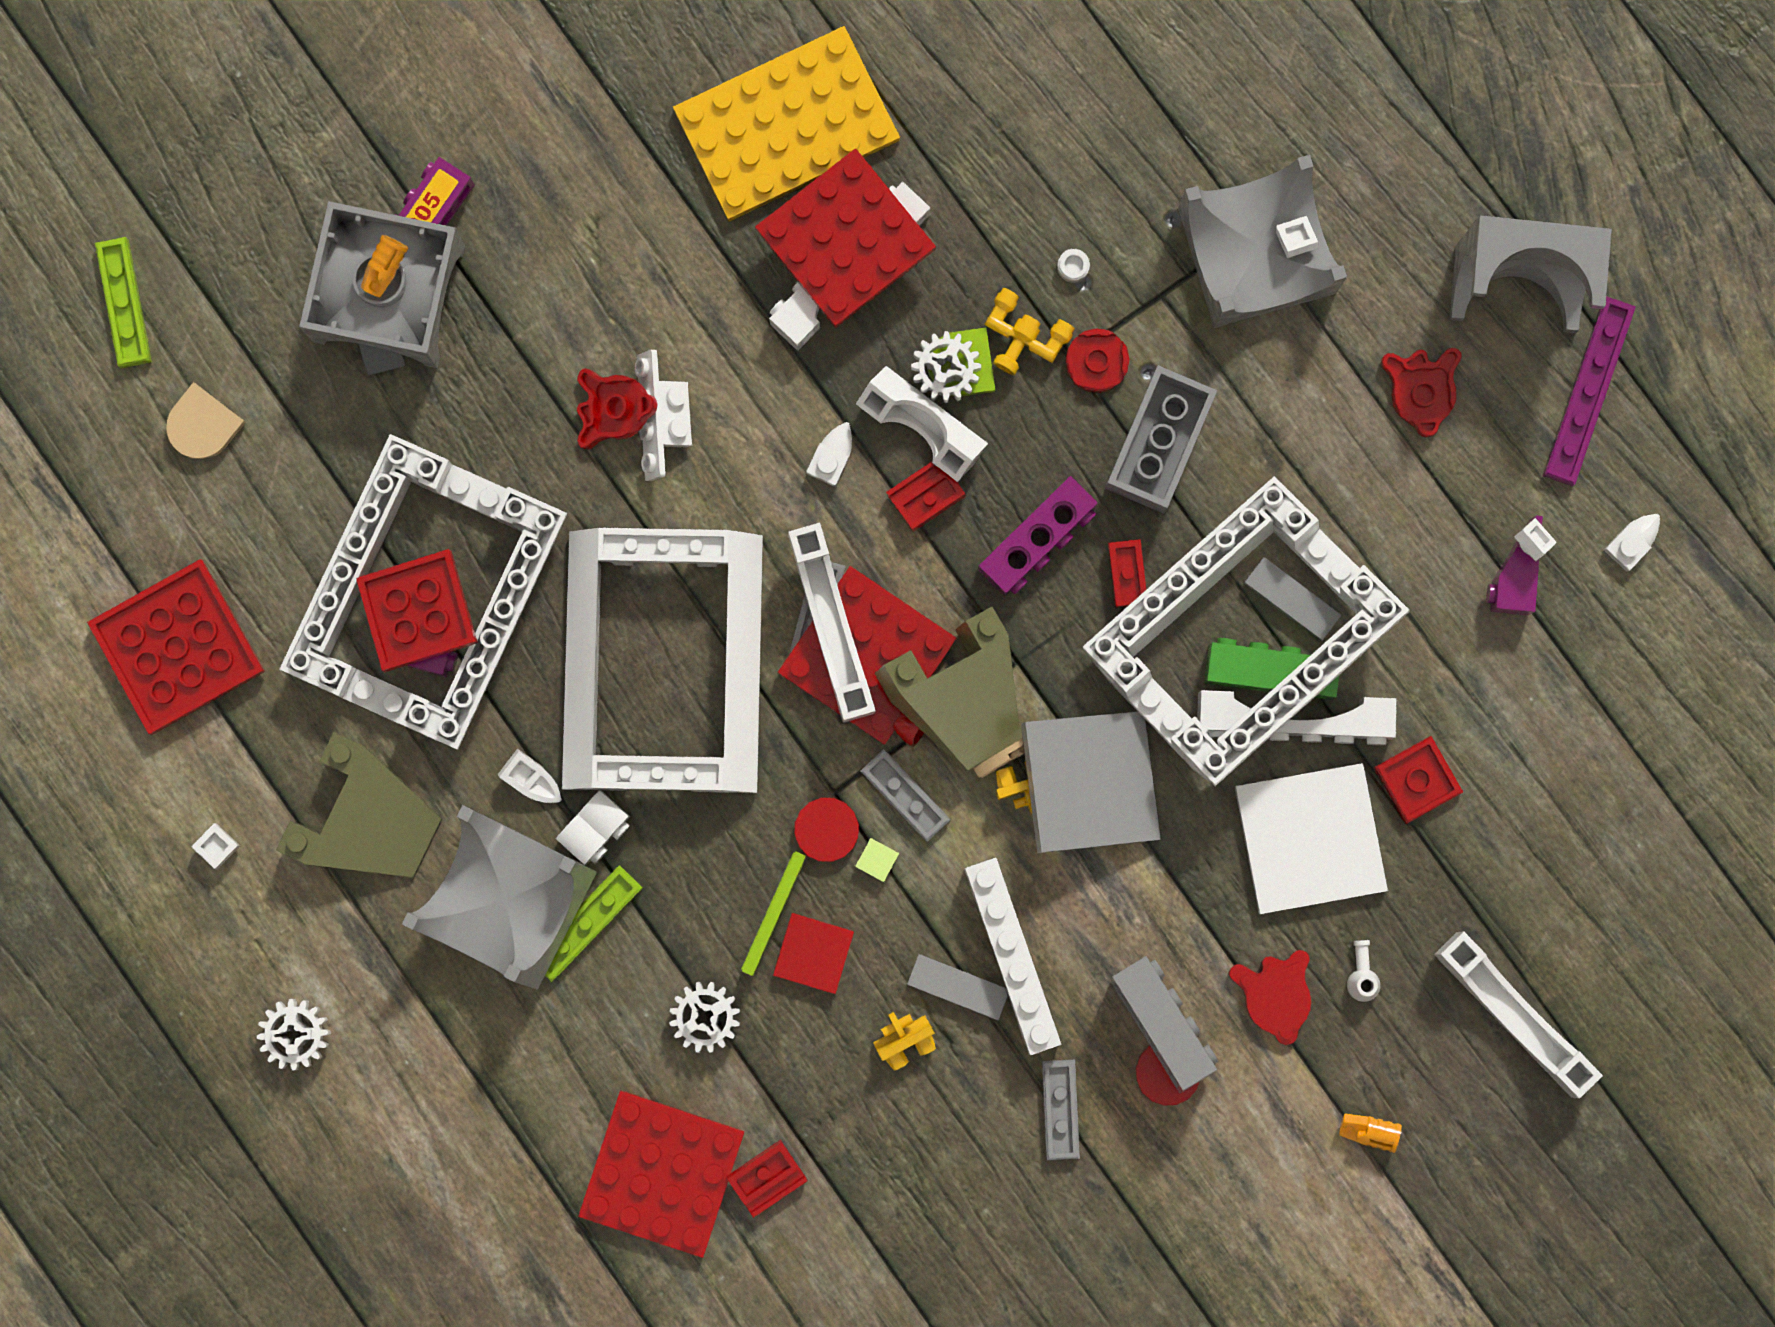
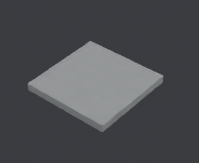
(1090, 781)

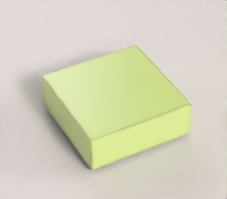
(877, 860)

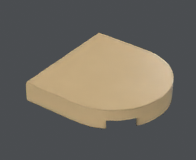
(201, 424)

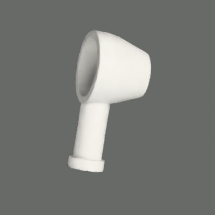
(1362, 973)

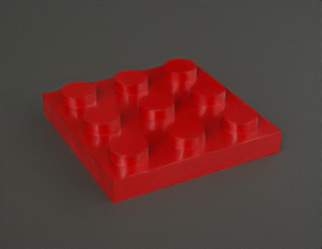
(416, 610)

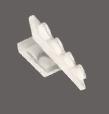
(671, 421)

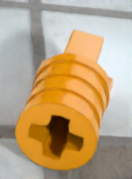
(383, 265)
(1371, 1131)

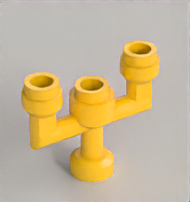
(1024, 333)

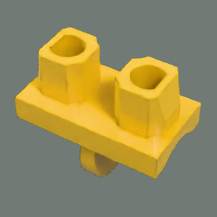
(1009, 786)
(900, 1036)

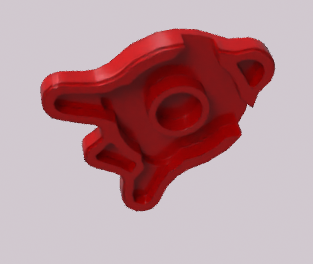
(1423, 389)
(614, 409)
(1277, 995)

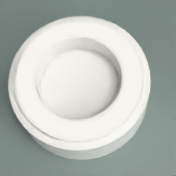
(1073, 265)

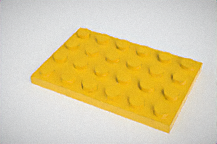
(785, 123)

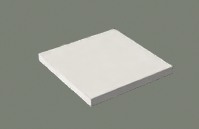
(1311, 838)

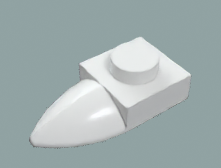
(832, 455)
(1634, 541)
(530, 778)

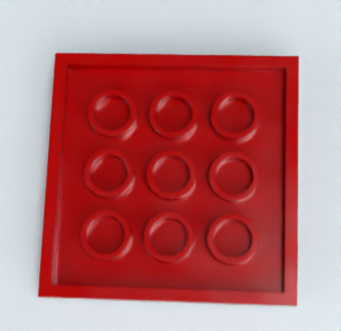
(845, 238)
(881, 632)
(176, 647)
(661, 1173)

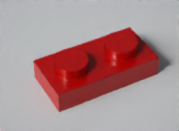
(1126, 571)

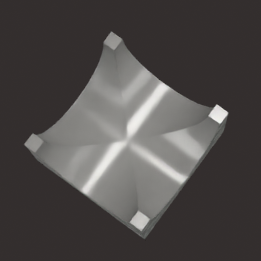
(1239, 250)
(1554, 255)
(411, 306)
(504, 900)

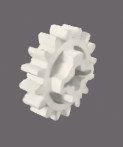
(959, 372)
(692, 1025)
(293, 1051)

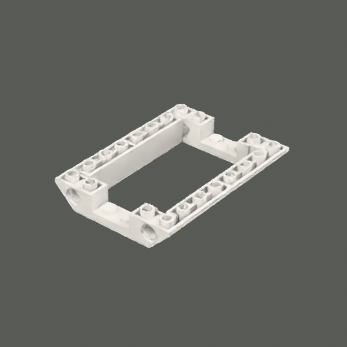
(1265, 512)
(706, 548)
(354, 556)

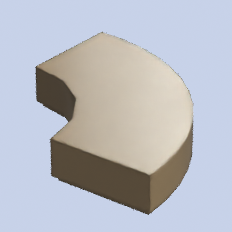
(1000, 759)

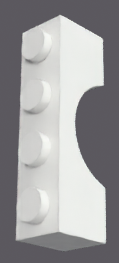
(895, 400)

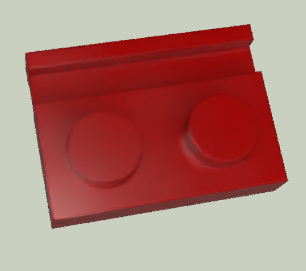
(925, 495)
(766, 1178)

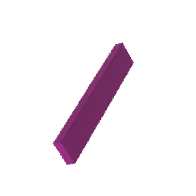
(1589, 391)

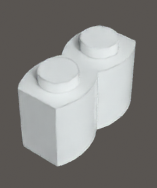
(594, 828)

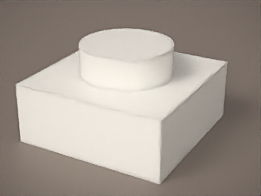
(1296, 237)
(1535, 540)
(215, 846)

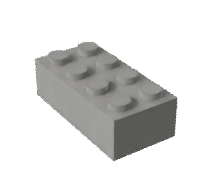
(1161, 439)
(1163, 1023)

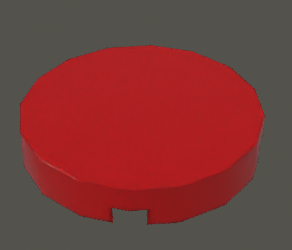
(1097, 360)
(826, 829)
(1156, 1083)

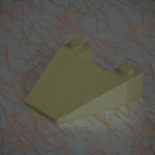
(968, 705)
(373, 824)

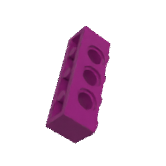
(1067, 496)

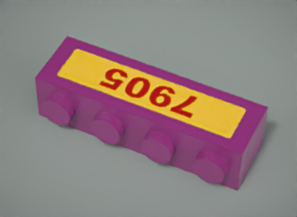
(438, 193)

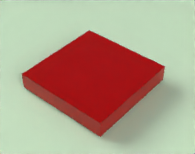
(1418, 779)
(813, 953)

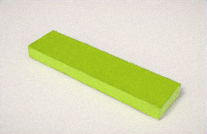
(123, 302)
(773, 913)
(593, 917)

